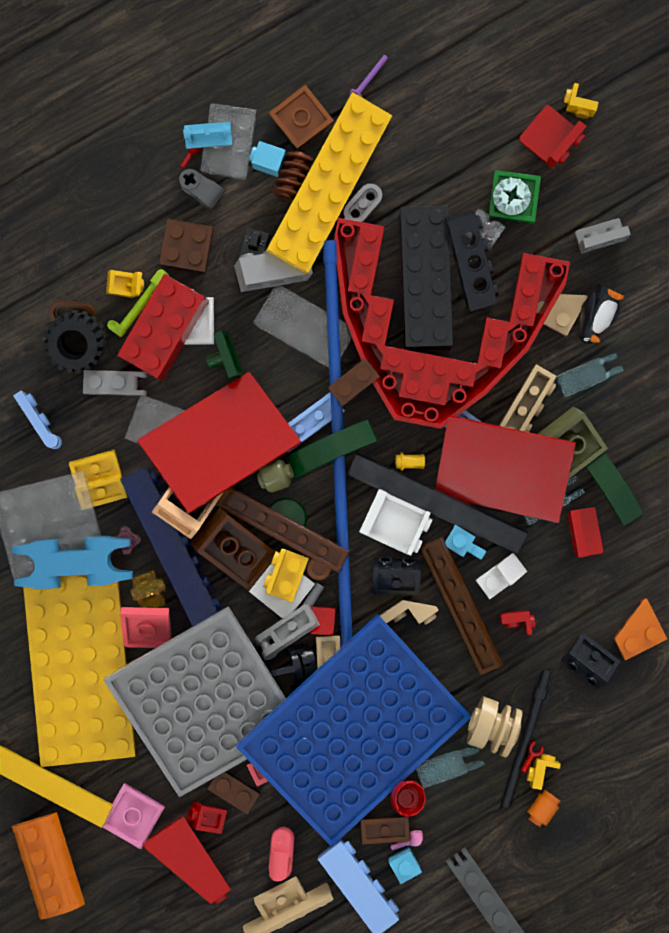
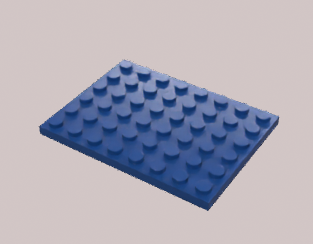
(353, 730)

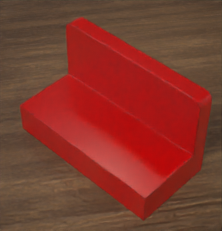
(585, 532)

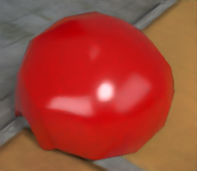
(408, 798)

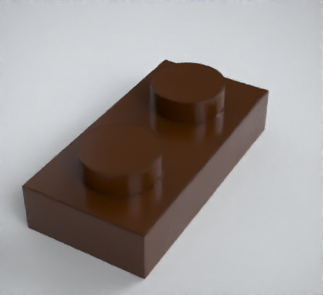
(353, 382)
(234, 791)
(385, 830)

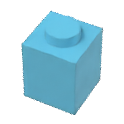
(267, 158)
(404, 865)

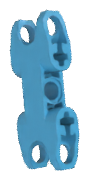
(53, 563)

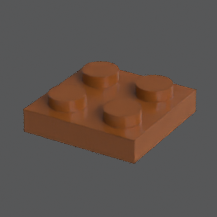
(301, 117)

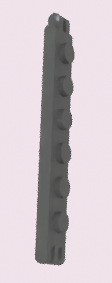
(483, 894)

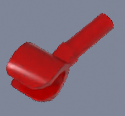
(191, 152)
(531, 756)

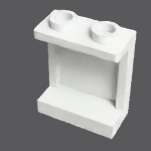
(396, 523)

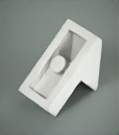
(501, 575)

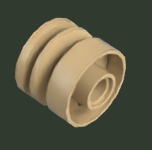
(490, 725)

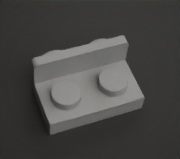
(601, 235)

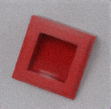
(326, 619)

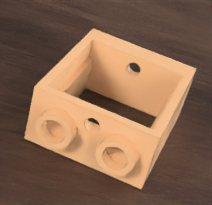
(178, 518)

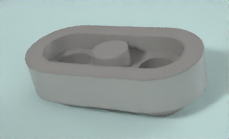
(361, 204)

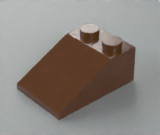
(233, 548)

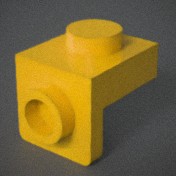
(581, 107)
(124, 284)
(536, 773)

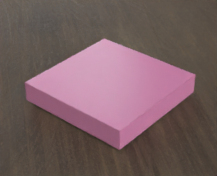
(133, 815)

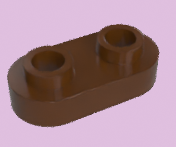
(70, 306)

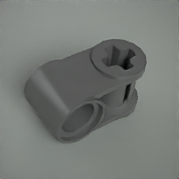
(204, 189)

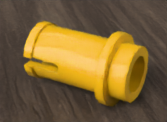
(409, 461)

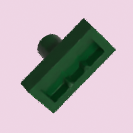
(225, 355)

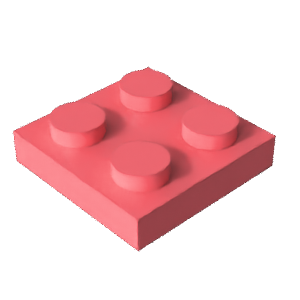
(145, 627)

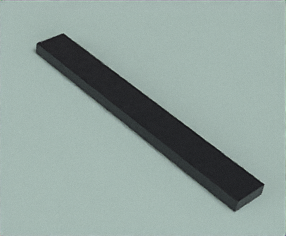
(437, 502)

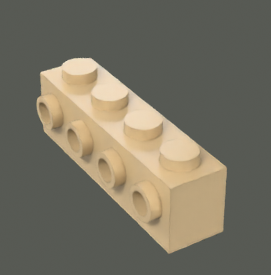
(529, 399)

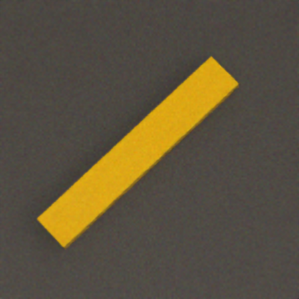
(54, 787)

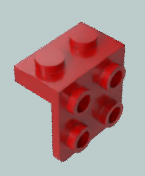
(552, 136)

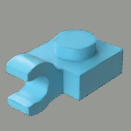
(461, 542)

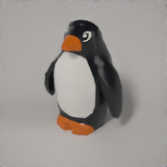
(598, 313)

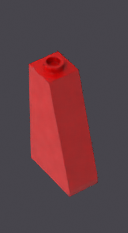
(186, 857)

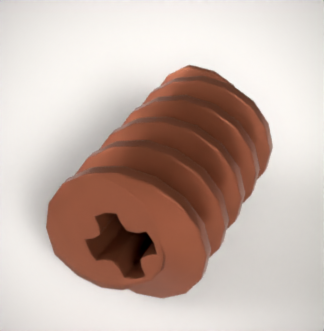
(291, 175)

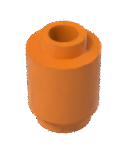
(543, 808)

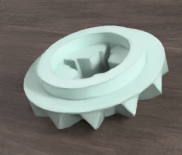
(501, 198)

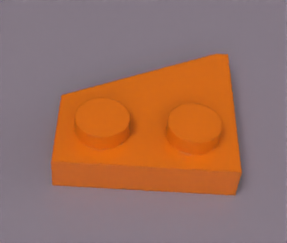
(639, 632)

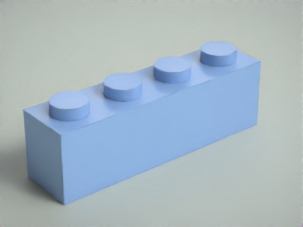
(358, 887)

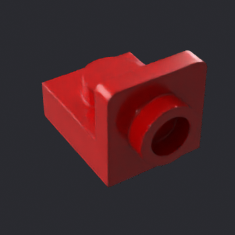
(513, 619)
(206, 817)

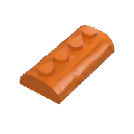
(48, 866)

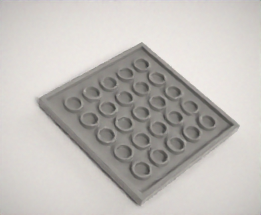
(197, 699)

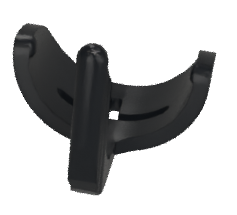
(307, 657)

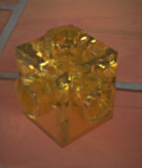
(148, 590)

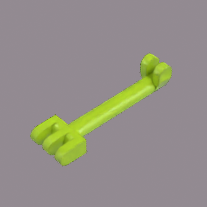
(120, 329)

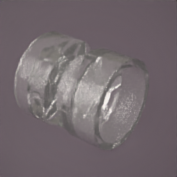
(491, 230)

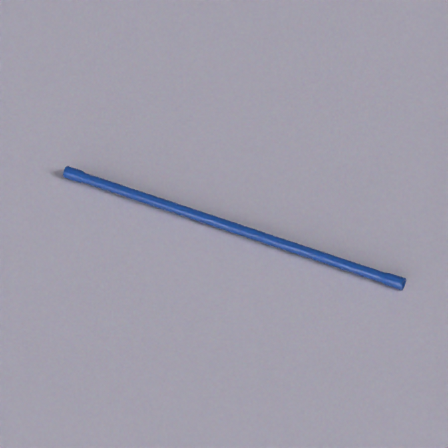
(330, 262)

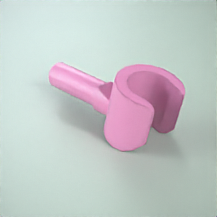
(416, 839)

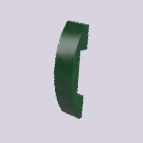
(331, 448)
(614, 489)

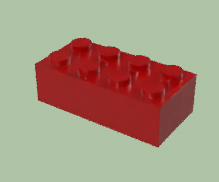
(163, 327)

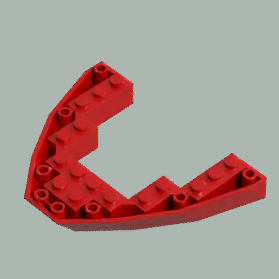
(427, 386)

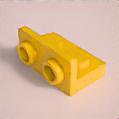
(286, 575)

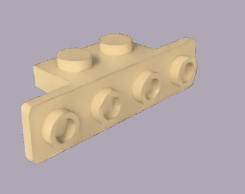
(286, 904)

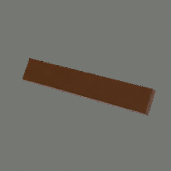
(283, 528)
(461, 606)

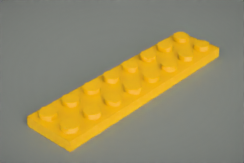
(329, 183)

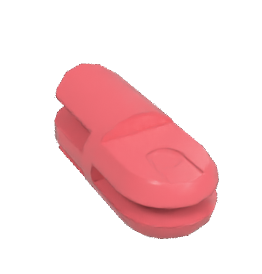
(281, 853)

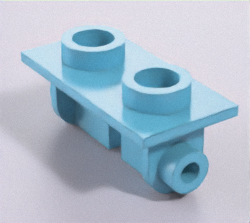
(207, 135)

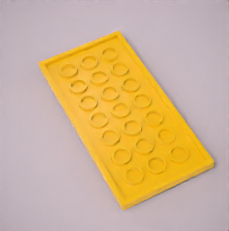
(72, 649)

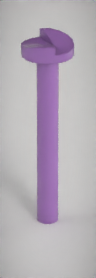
(366, 81)

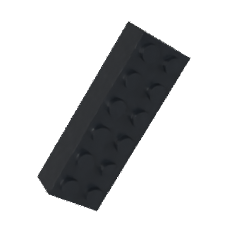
(426, 278)

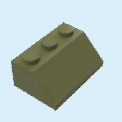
(577, 428)

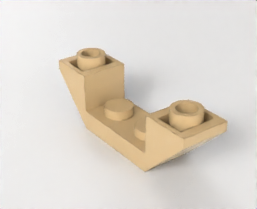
(421, 612)

